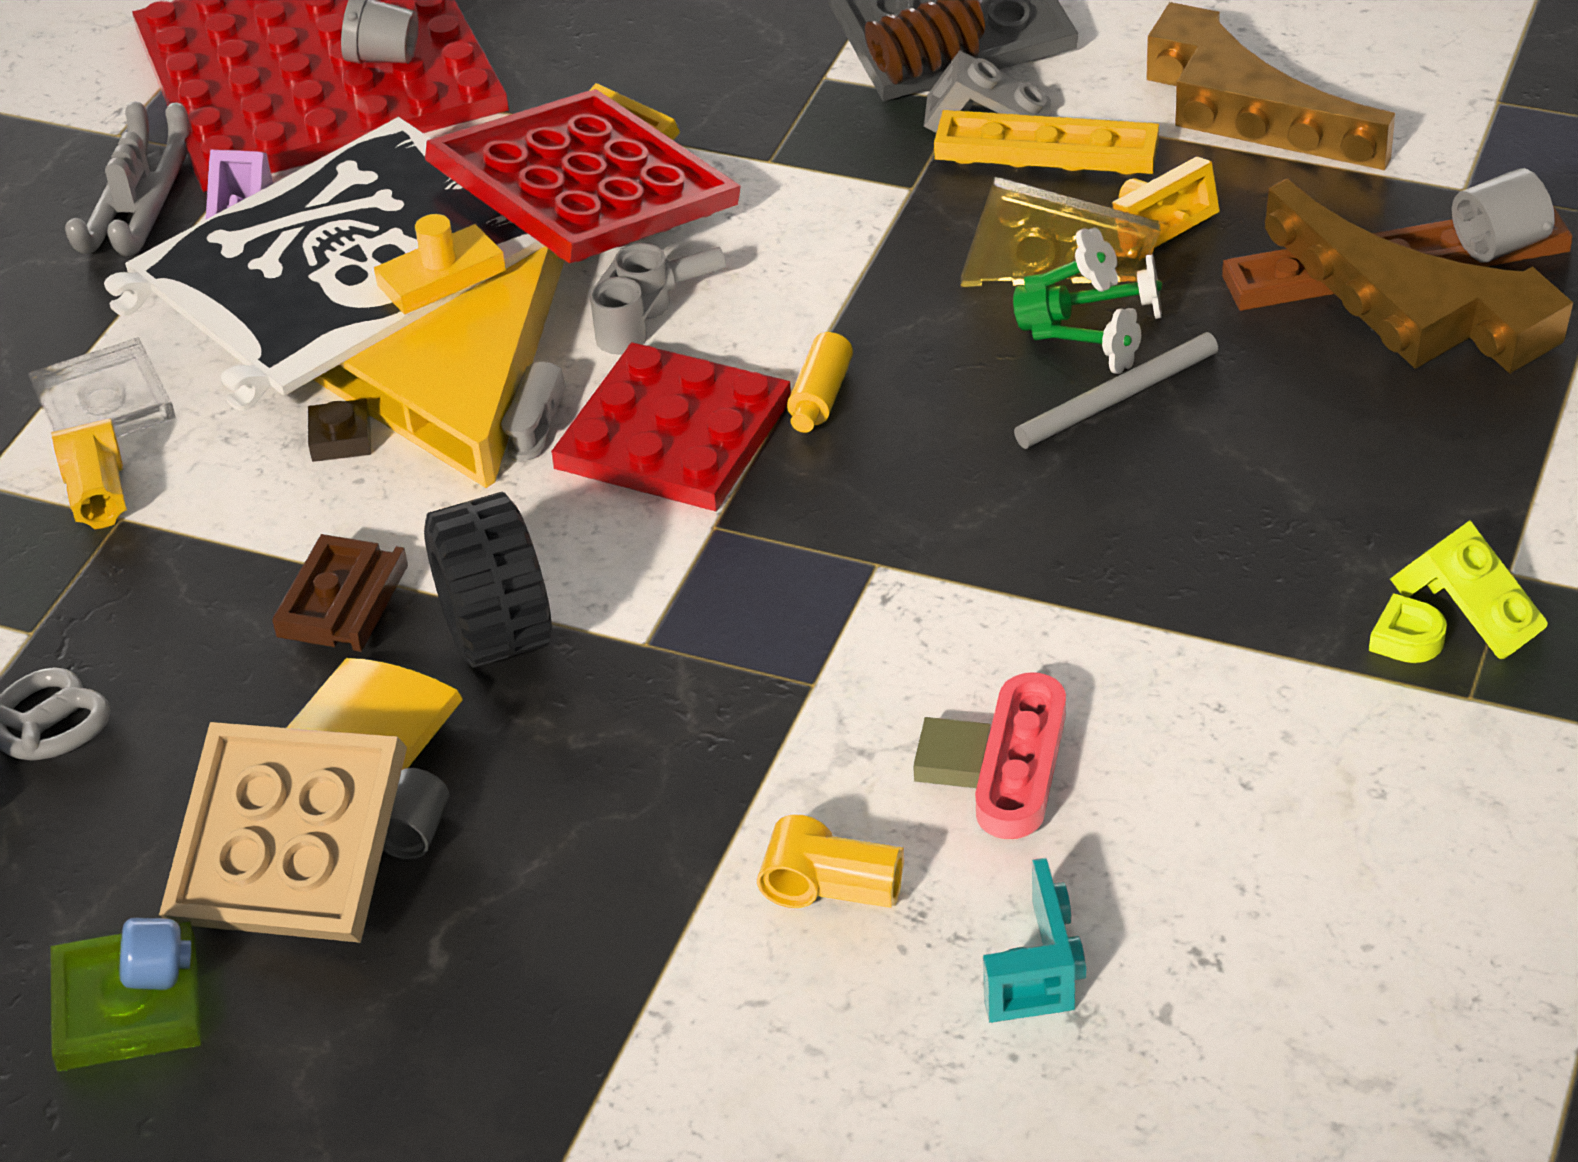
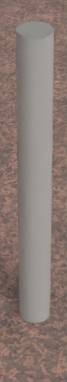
(1115, 390)

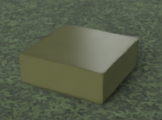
(950, 752)

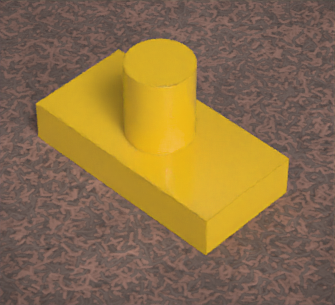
(1174, 199)
(440, 264)

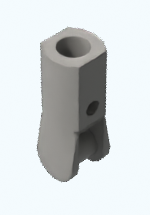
(533, 410)

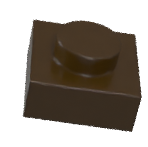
(339, 430)

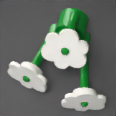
(1043, 305)

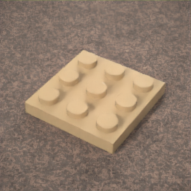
(284, 831)

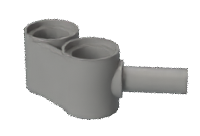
(638, 289)

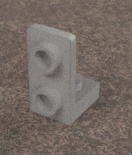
(980, 81)

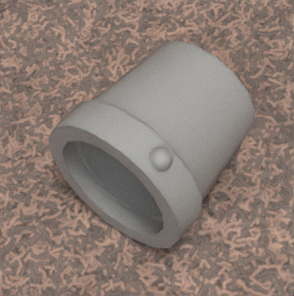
(378, 32)

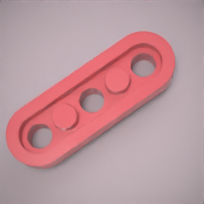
(1020, 756)

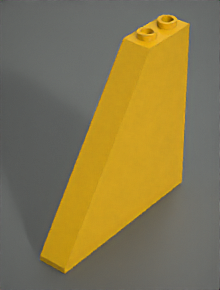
(457, 367)

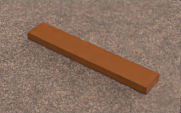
(1282, 278)

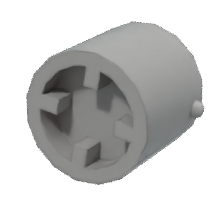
(1503, 215)

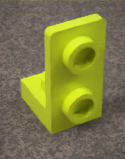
(1480, 588)

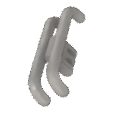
(133, 185)

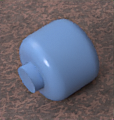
(152, 953)

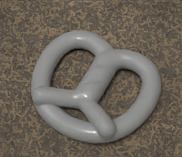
(48, 714)

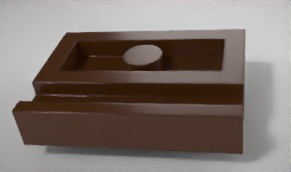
(340, 592)

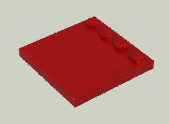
(582, 174)

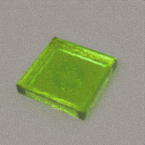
(105, 1021)

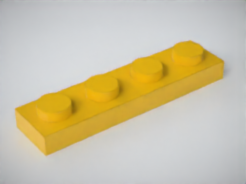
(1047, 142)

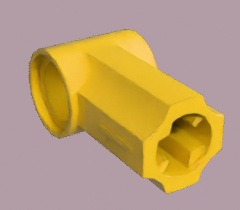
(91, 468)
(811, 862)

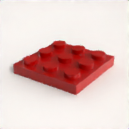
(672, 426)

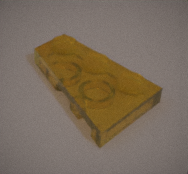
(1035, 231)

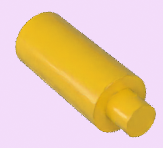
(819, 381)

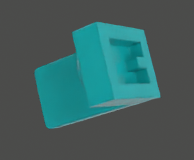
(1039, 978)

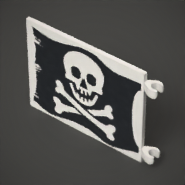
(292, 267)

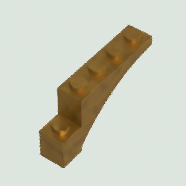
(1242, 97)
(1415, 298)

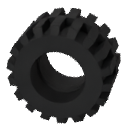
(488, 579)

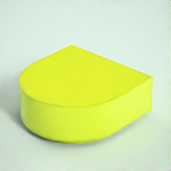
(1409, 631)

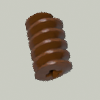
(924, 35)

